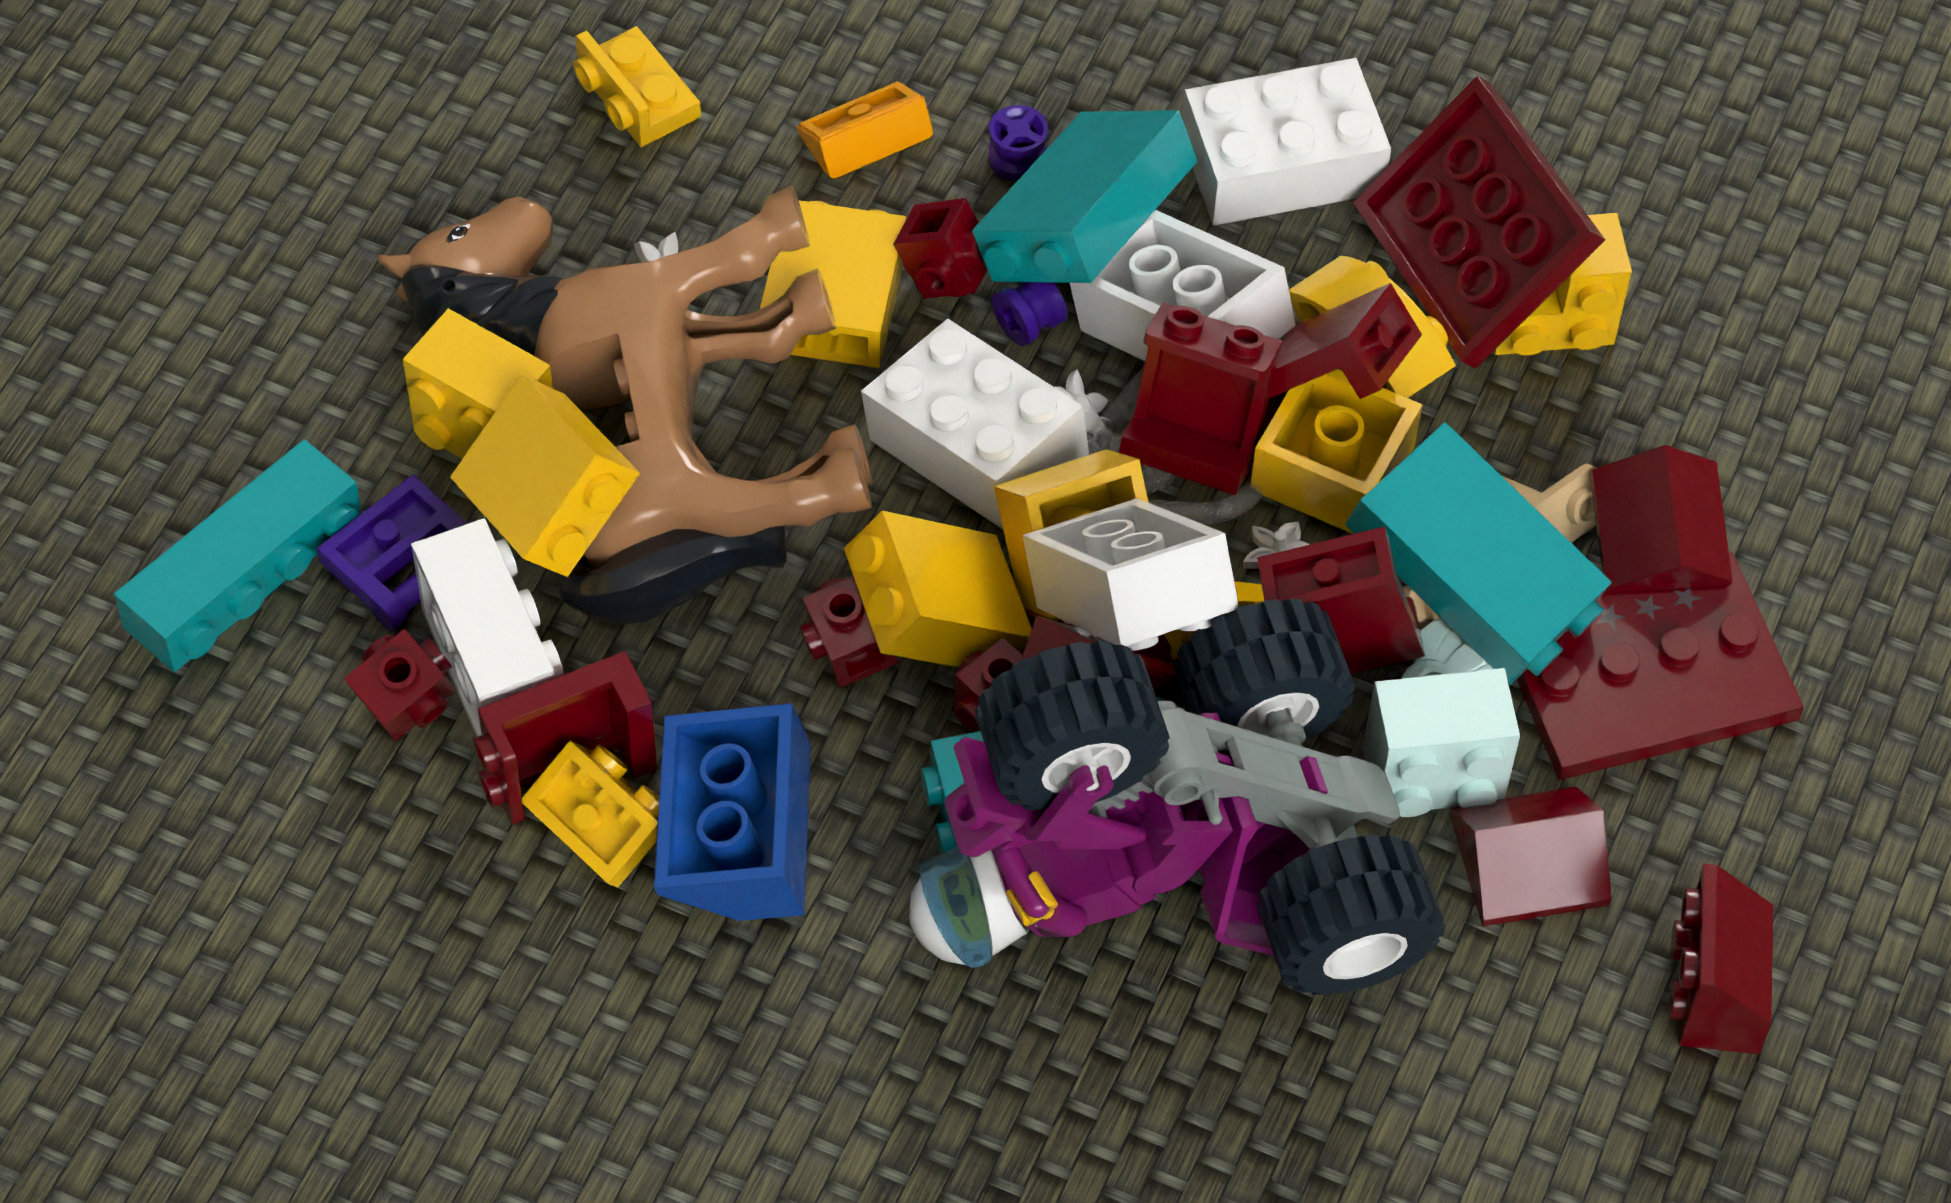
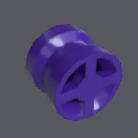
(1011, 130)
(1028, 310)

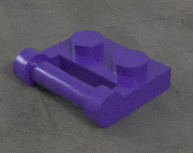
(380, 545)

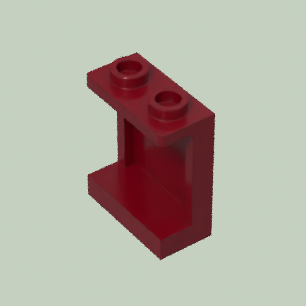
(1360, 337)
(1201, 397)
(1359, 591)
(587, 706)

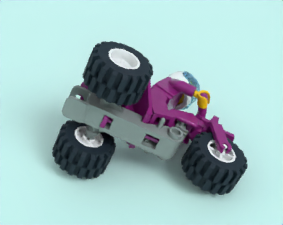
(1109, 797)

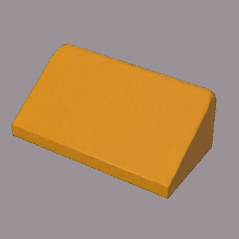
(867, 129)

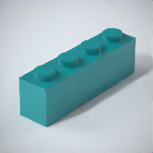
(238, 556)

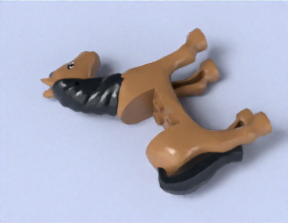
(630, 338)

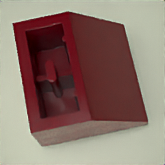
(1723, 965)

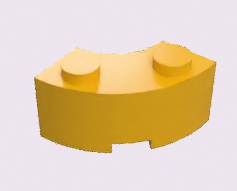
(1351, 278)

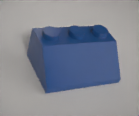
(734, 812)

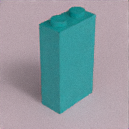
(1085, 196)
(1482, 555)

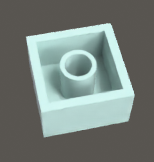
(1443, 739)

